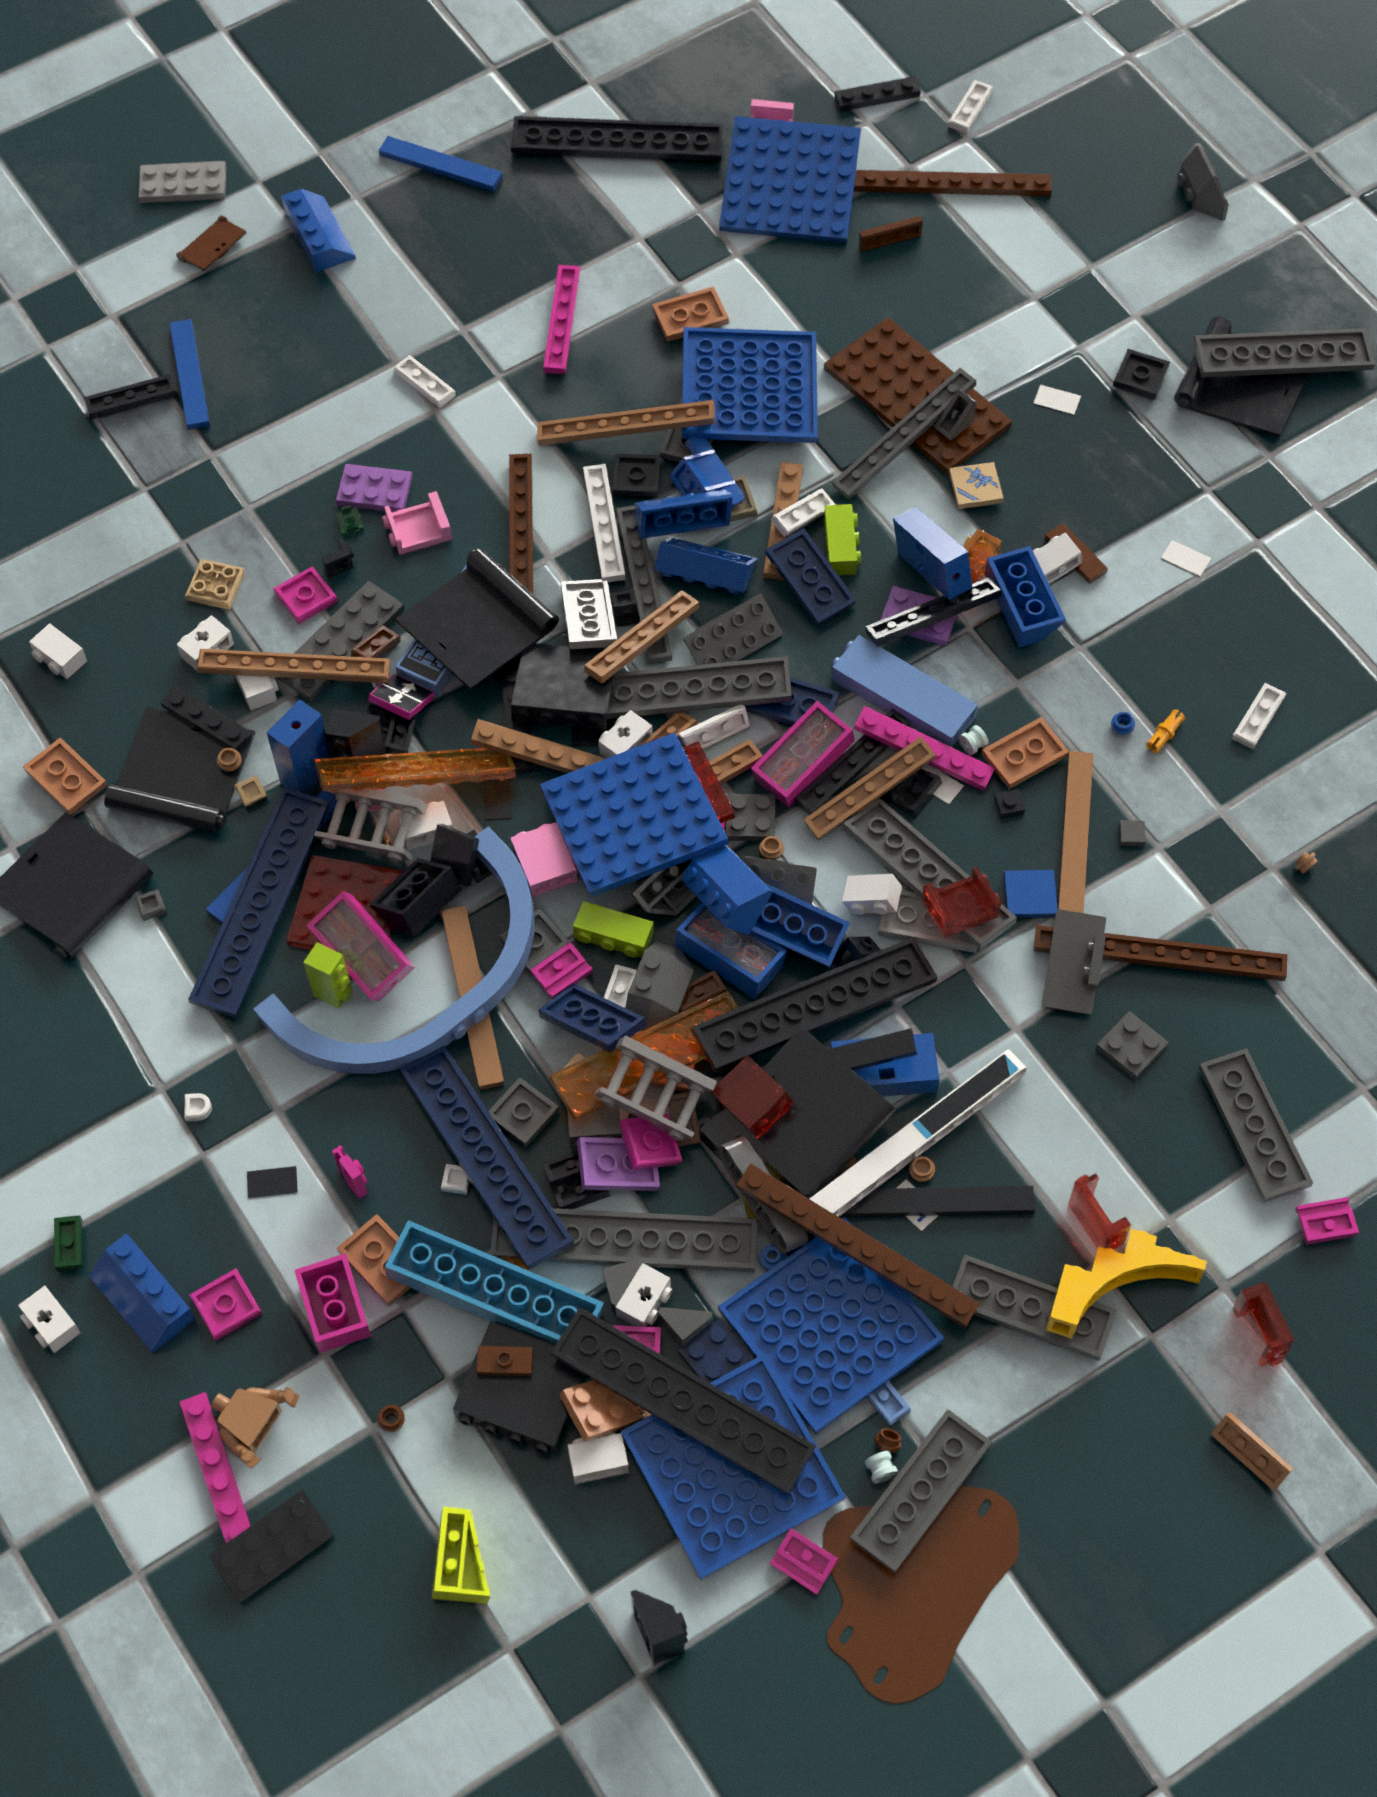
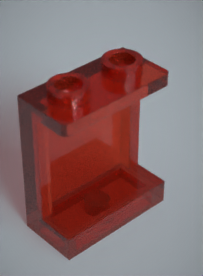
(962, 903)
(752, 1096)
(1092, 1216)
(1269, 1319)

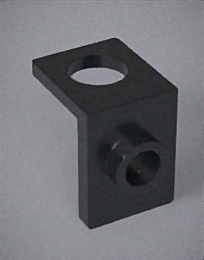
(858, 948)

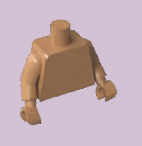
(249, 1417)

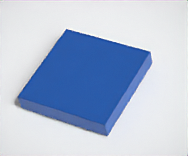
(1031, 893)

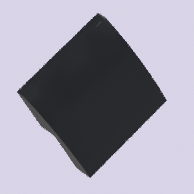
(395, 728)
(913, 791)
(565, 1183)

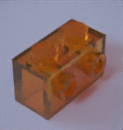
(979, 548)

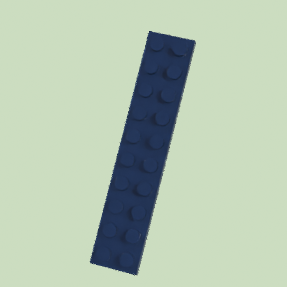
(259, 903)
(487, 1158)

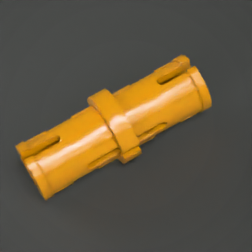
(1165, 731)

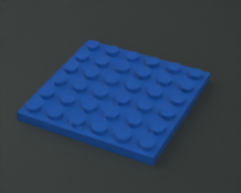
(790, 179)
(757, 381)
(633, 814)
(829, 1329)
(713, 1503)

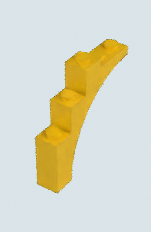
(1111, 1269)

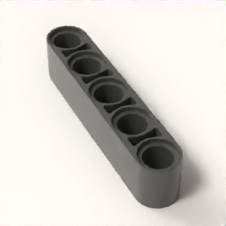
(784, 1234)

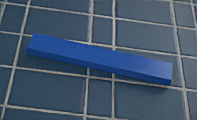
(440, 163)
(189, 374)

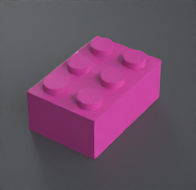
(332, 1303)

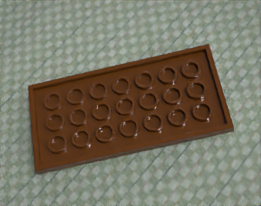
(895, 375)

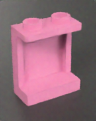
(772, 110)
(418, 525)
(544, 859)

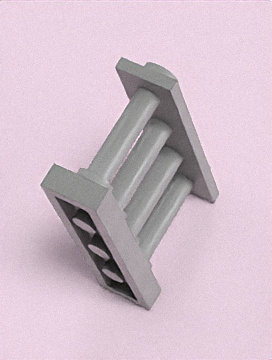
(366, 798)
(675, 1073)

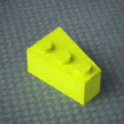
(458, 1563)

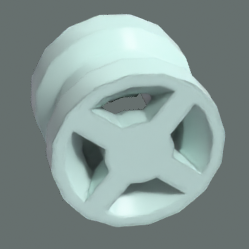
(973, 740)
(881, 1467)

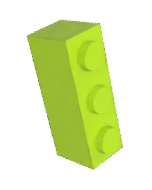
(842, 538)
(613, 929)
(328, 975)

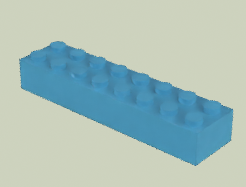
(484, 1284)

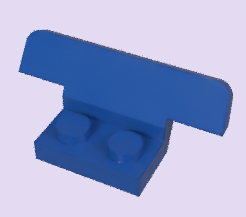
(704, 472)

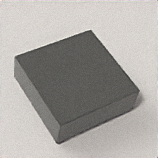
(1132, 833)
(150, 905)

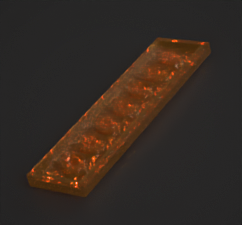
(413, 769)
(671, 1038)

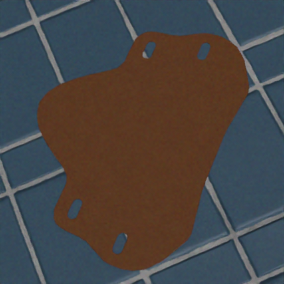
(924, 1609)

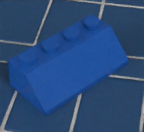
(317, 229)
(683, 513)
(705, 564)
(1025, 596)
(727, 888)
(801, 927)
(140, 1293)

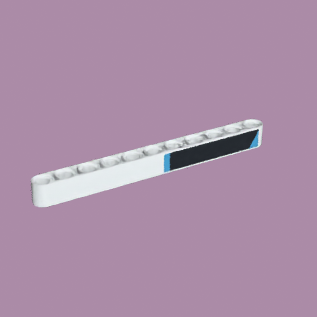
(920, 1134)

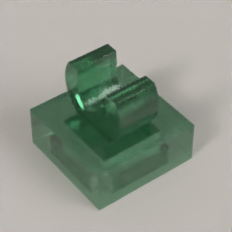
(349, 520)

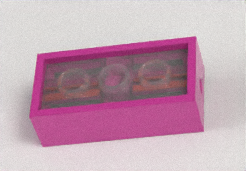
(803, 753)
(367, 950)

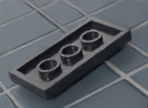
(271, 1545)

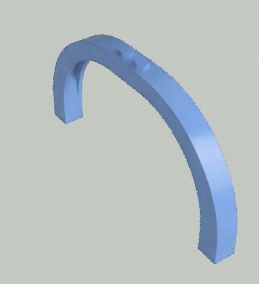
(453, 1021)

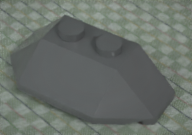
(1202, 184)
(664, 891)
(659, 984)

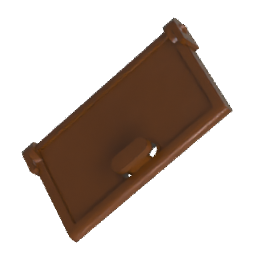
(211, 244)

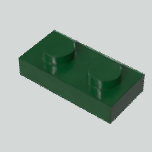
(68, 1243)

